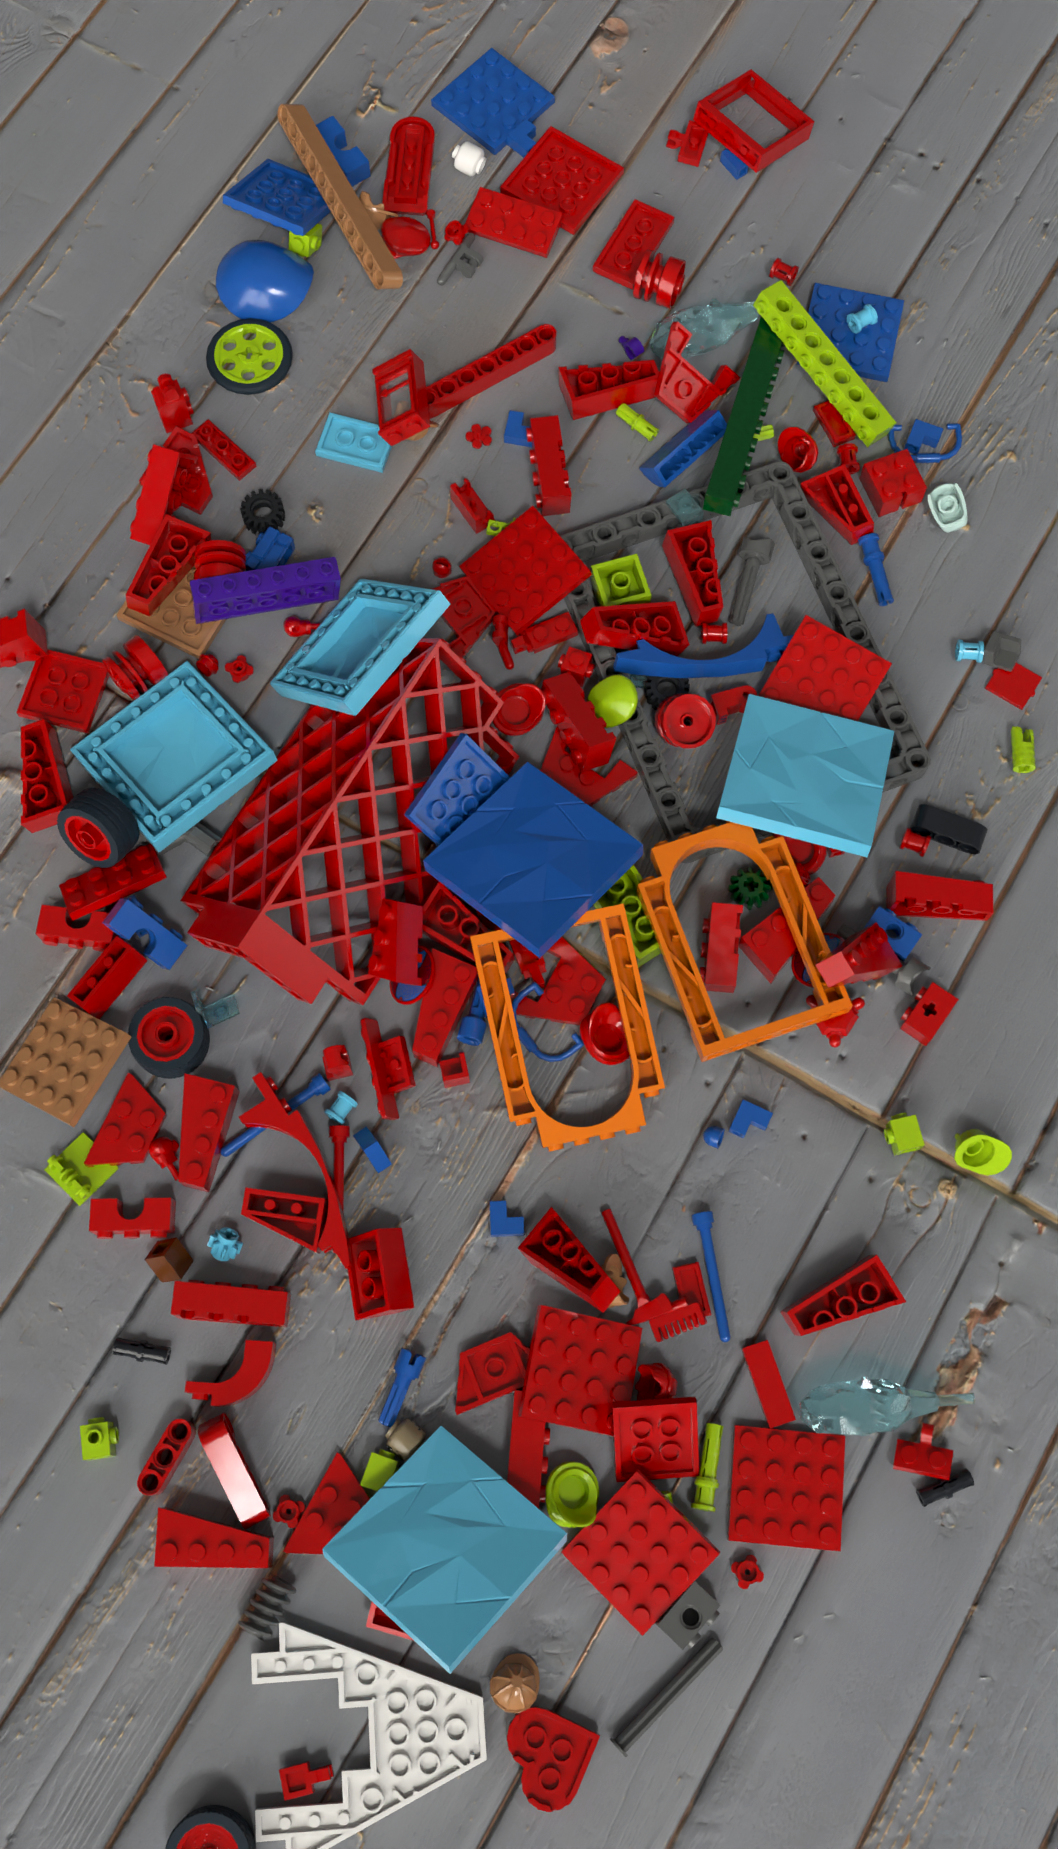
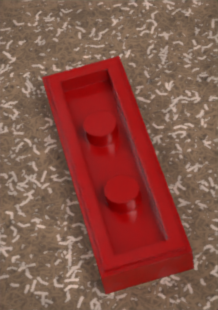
(768, 1384)

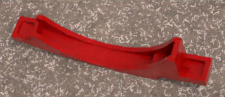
(274, 1115)

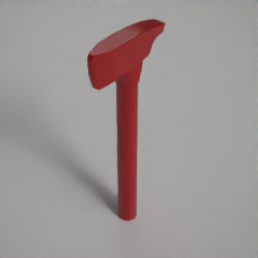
(647, 1308)

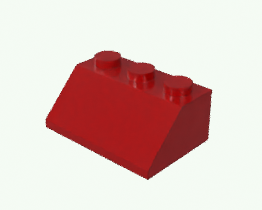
(379, 1274)

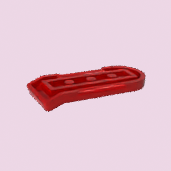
(409, 167)

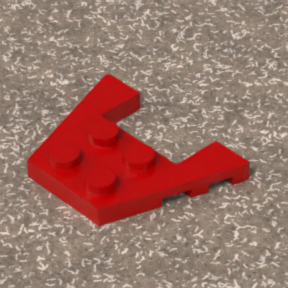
(683, 386)
(467, 614)
(585, 785)
(568, 992)

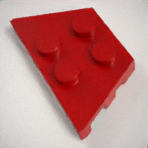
(128, 1128)
(490, 1371)
(329, 1510)

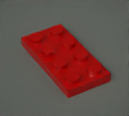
(514, 222)
(638, 231)
(107, 885)

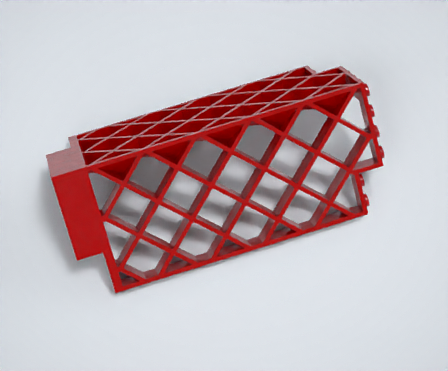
(297, 816)

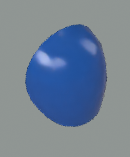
(262, 280)

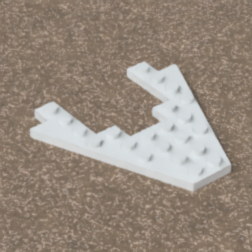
(417, 1736)

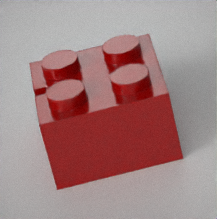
(890, 478)

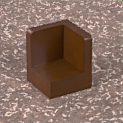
(169, 1260)

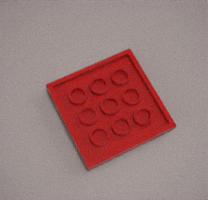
(563, 178)
(525, 570)
(826, 672)
(578, 1369)
(786, 1488)
(640, 1552)

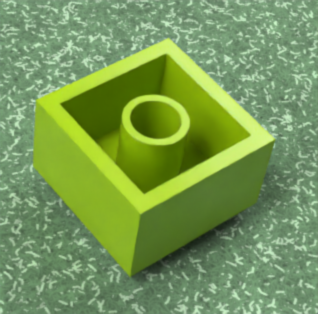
(620, 582)

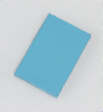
(353, 443)

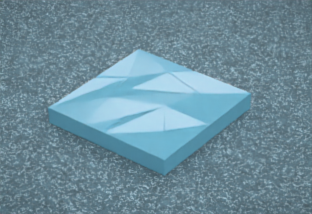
(359, 645)
(174, 755)
(807, 775)
(445, 1547)

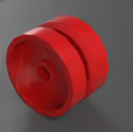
(697, 727)

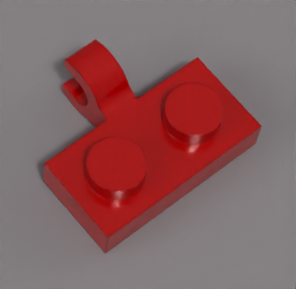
(691, 143)
(922, 1457)

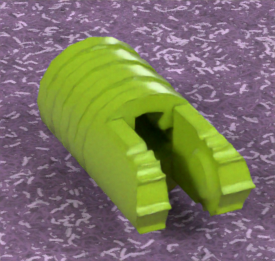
(1022, 750)

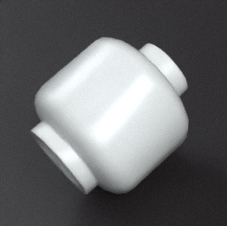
(469, 158)

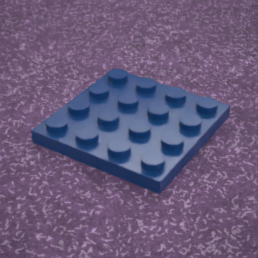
(492, 100)
(279, 197)
(871, 349)
(455, 789)

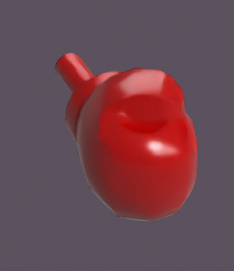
(298, 627)
(163, 1153)

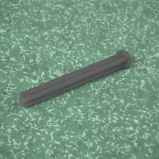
(667, 1696)

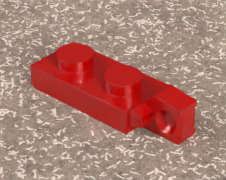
(545, 634)
(528, 963)

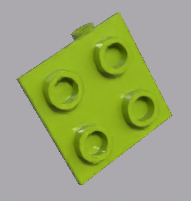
(73, 1175)

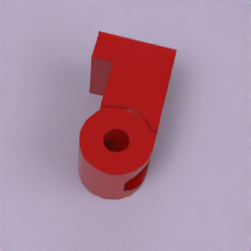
(730, 702)
(337, 1062)

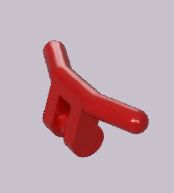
(500, 638)

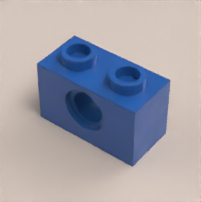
(906, 932)

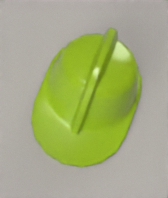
(981, 1152)

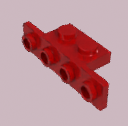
(388, 1065)

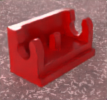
(471, 506)

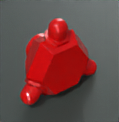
(840, 1025)

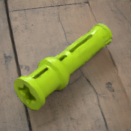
(706, 1481)

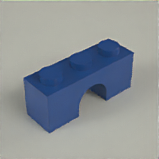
(351, 161)
(164, 945)

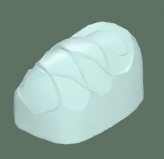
(948, 507)

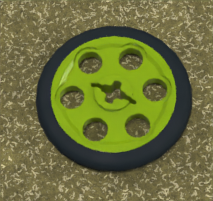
(234, 333)

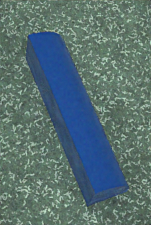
(684, 448)

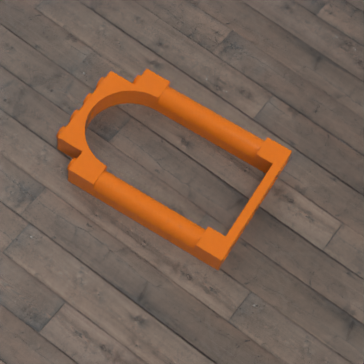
(778, 866)
(645, 1065)

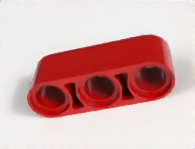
(154, 1464)

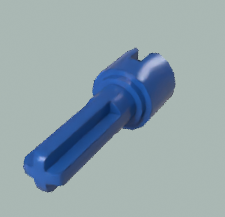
(473, 1026)
(406, 1373)

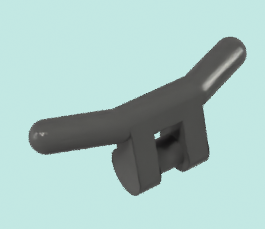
(457, 262)

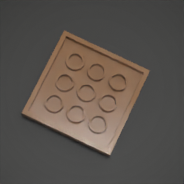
(175, 621)
(64, 1061)

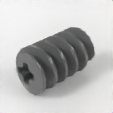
(267, 1606)

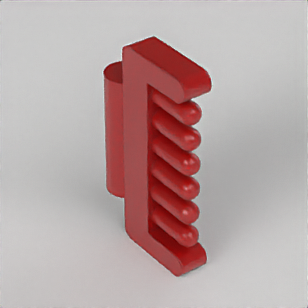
(681, 1310)

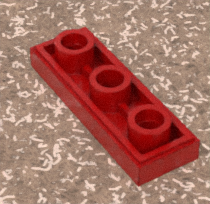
(224, 450)

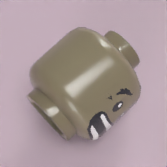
(405, 1438)

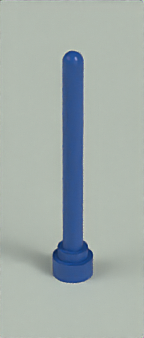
(316, 1087)
(703, 1223)

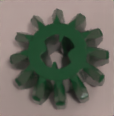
(742, 893)

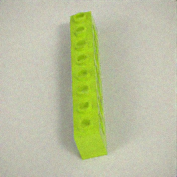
(824, 363)

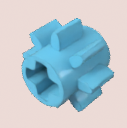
(224, 1244)

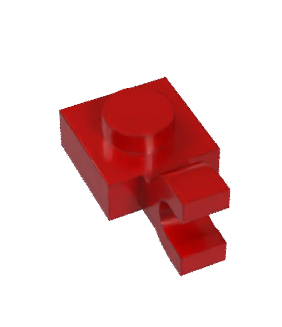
(300, 1779)

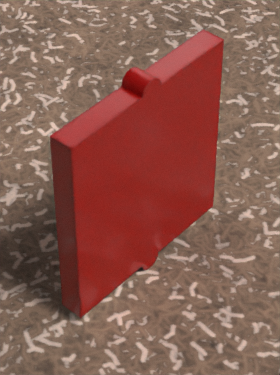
(1014, 686)

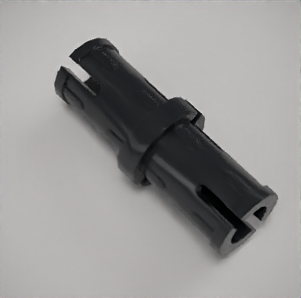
(141, 1350)
(945, 1488)

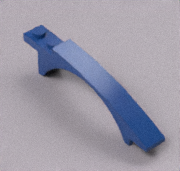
(651, 661)

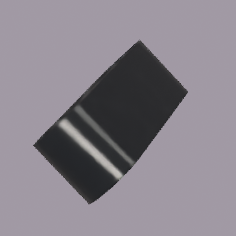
(949, 829)

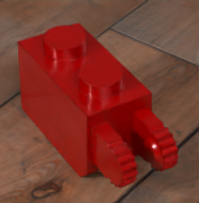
(172, 403)

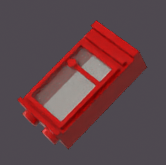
(401, 397)

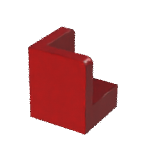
(454, 1071)

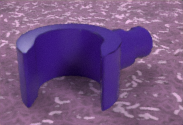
(631, 347)

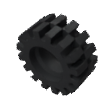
(262, 500)
(652, 693)

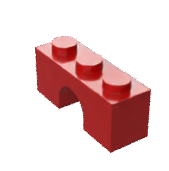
(56, 928)
(155, 1219)

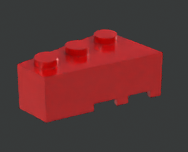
(839, 503)
(721, 947)

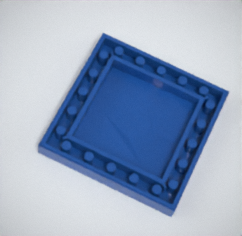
(533, 859)

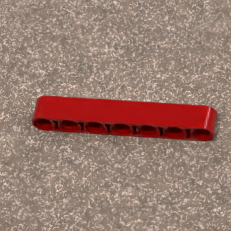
(496, 364)

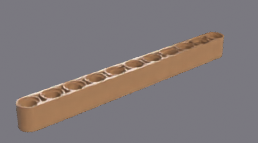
(340, 197)

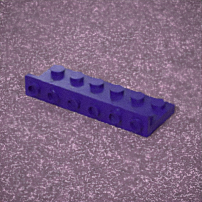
(265, 590)

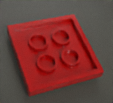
(64, 691)
(656, 1438)

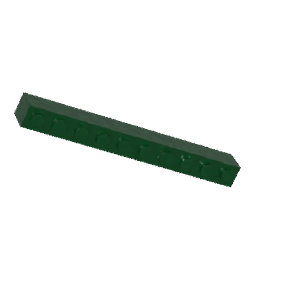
(744, 422)

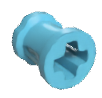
(862, 318)
(969, 651)
(340, 1108)

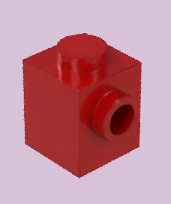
(578, 663)

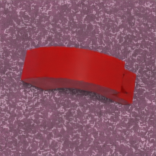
(251, 1376)

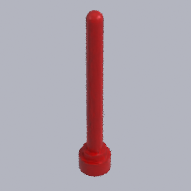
(339, 1137)

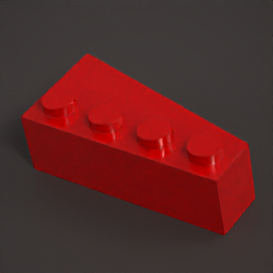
(859, 958)
(200, 1542)

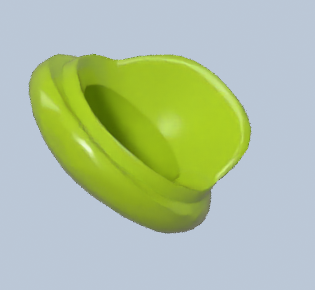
(614, 699)
(572, 1495)

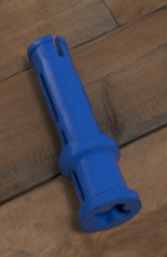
(874, 559)

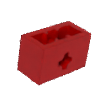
(938, 1002)

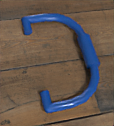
(929, 457)
(528, 1041)

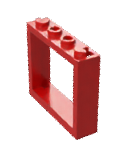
(734, 138)

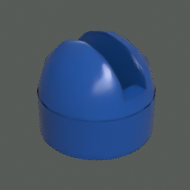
(713, 1136)

